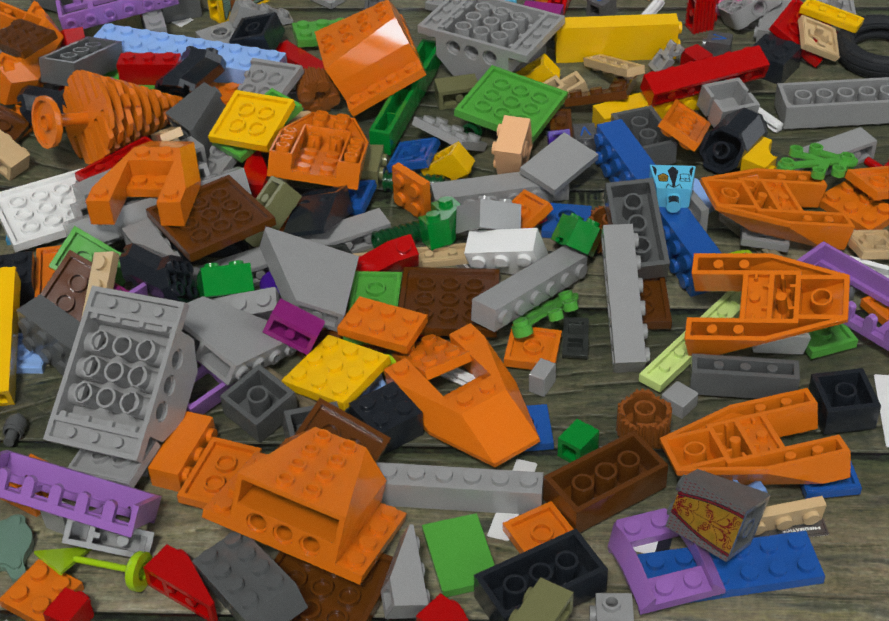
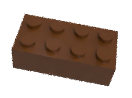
(605, 481)

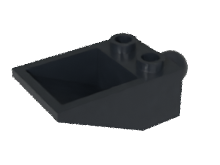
(319, 211)

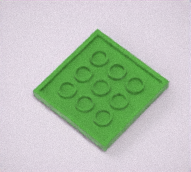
(510, 94)

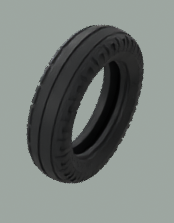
(859, 60)

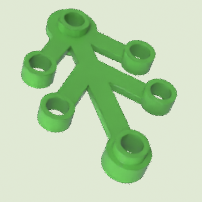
(839, 162)
(565, 301)

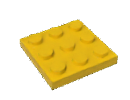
(251, 120)
(336, 371)

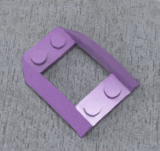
(666, 589)

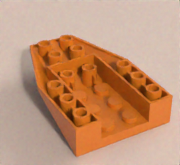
(320, 150)

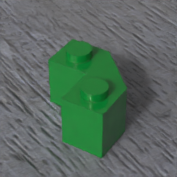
(439, 225)
(578, 234)

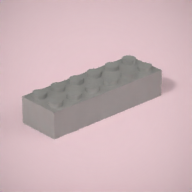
(833, 103)

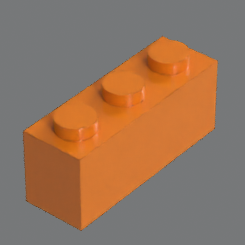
(181, 451)

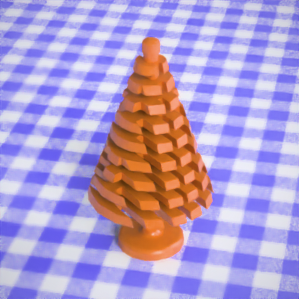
(100, 115)

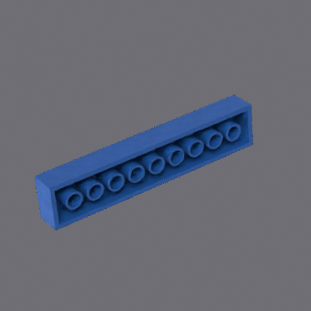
(625, 159)

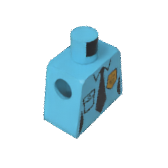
(673, 185)

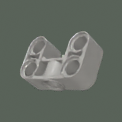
(741, 13)

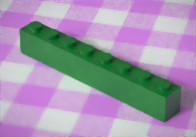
(401, 105)

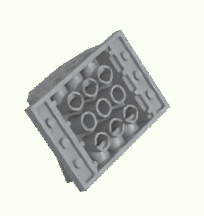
(489, 33)
(124, 375)

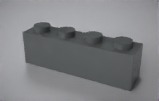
(742, 376)

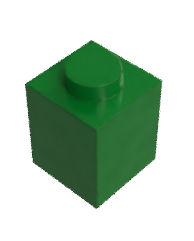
(577, 441)

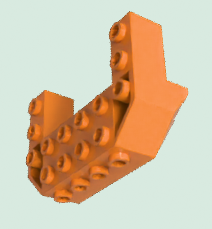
(20, 72)

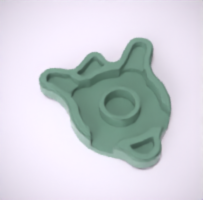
(15, 545)

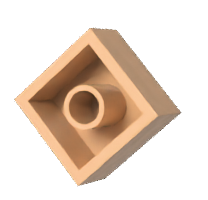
(512, 145)

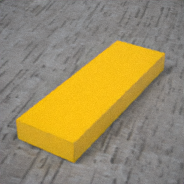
(832, 15)

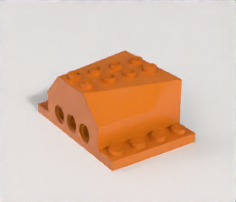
(370, 55)
(312, 501)

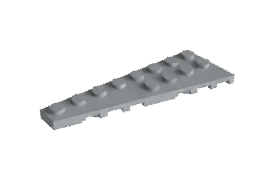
(258, 79)

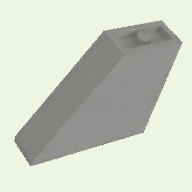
(310, 274)
(230, 339)

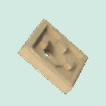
(824, 34)
(870, 244)

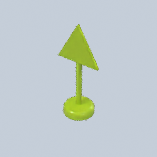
(64, 558)

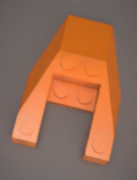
(149, 170)
(773, 204)
(777, 300)
(480, 417)
(746, 443)

